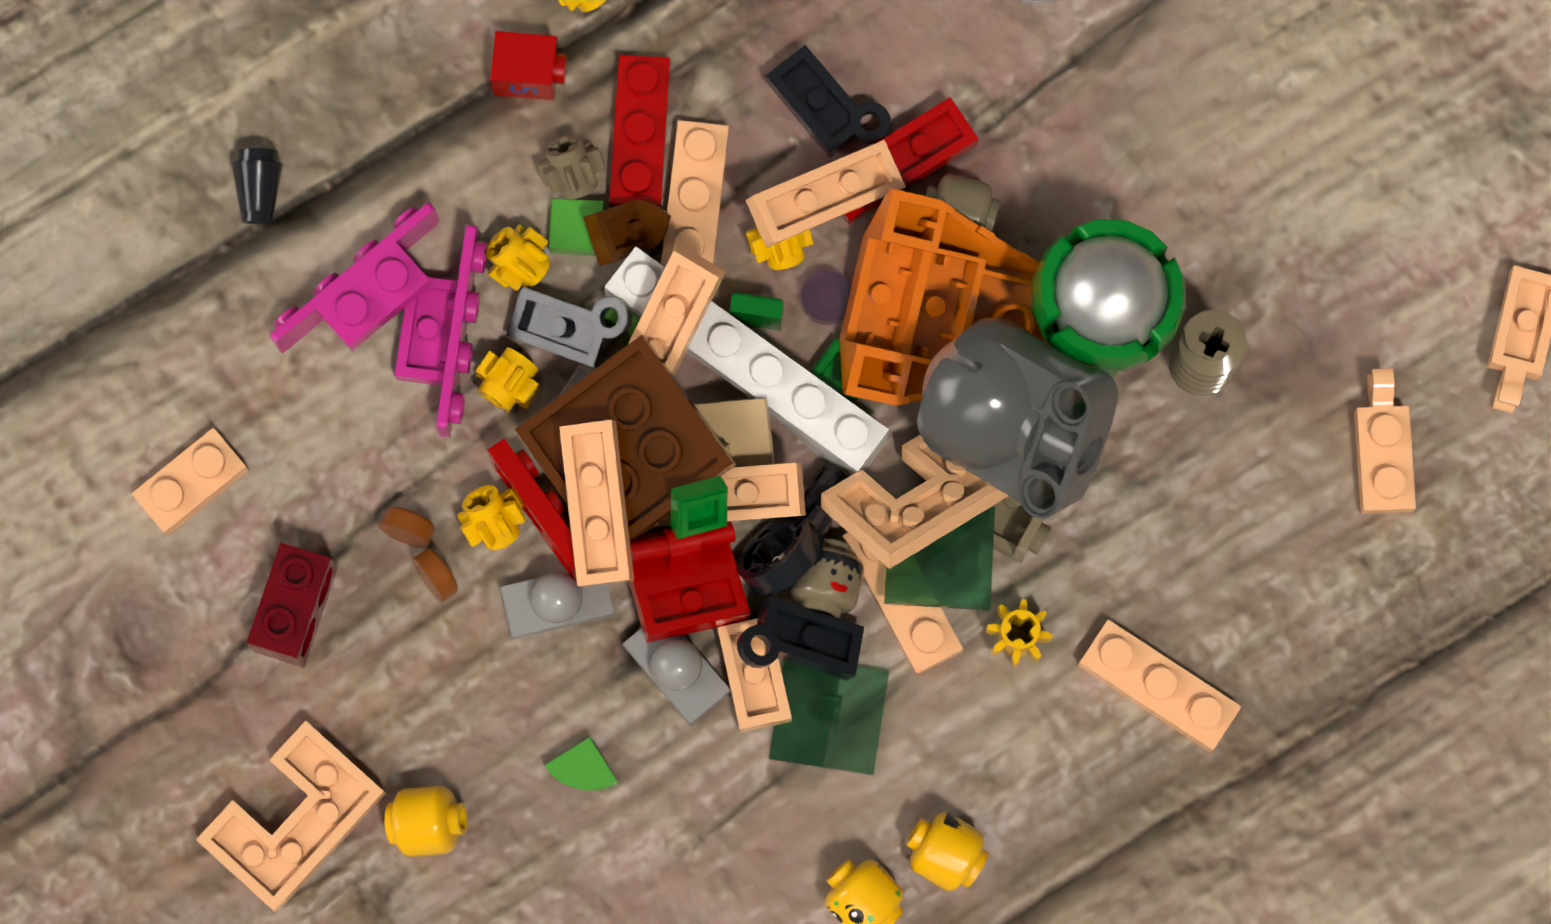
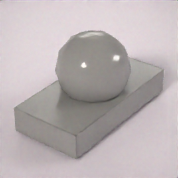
(553, 604)
(679, 674)

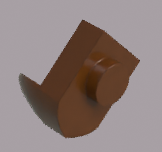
(624, 227)

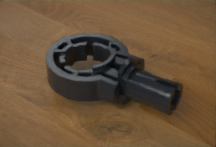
(794, 536)

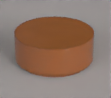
(407, 527)
(435, 574)

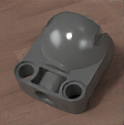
(1017, 414)

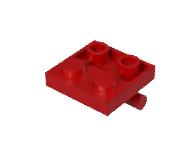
(686, 583)

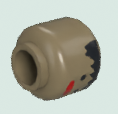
(832, 581)

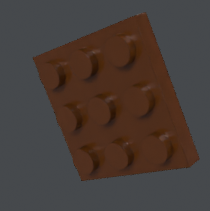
(658, 432)

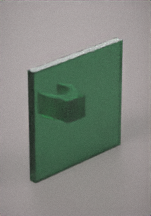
(948, 571)
(832, 719)

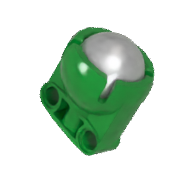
(1108, 295)

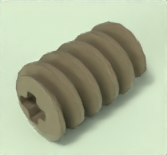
(1214, 333)

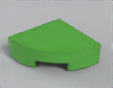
(582, 768)

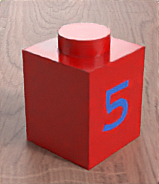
(527, 65)

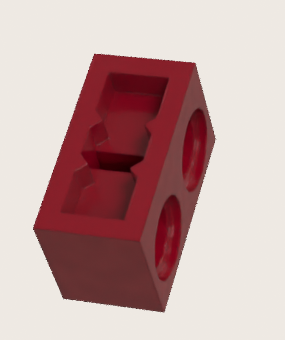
(292, 605)

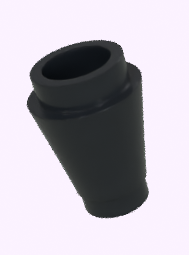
(257, 183)

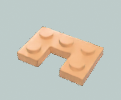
(905, 525)
(283, 861)

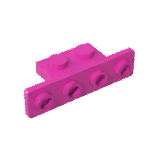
(368, 291)
(435, 333)

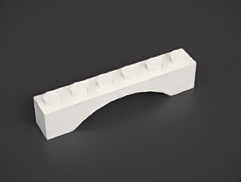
(795, 397)

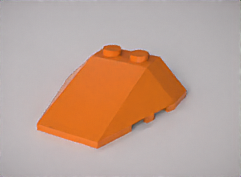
(920, 286)

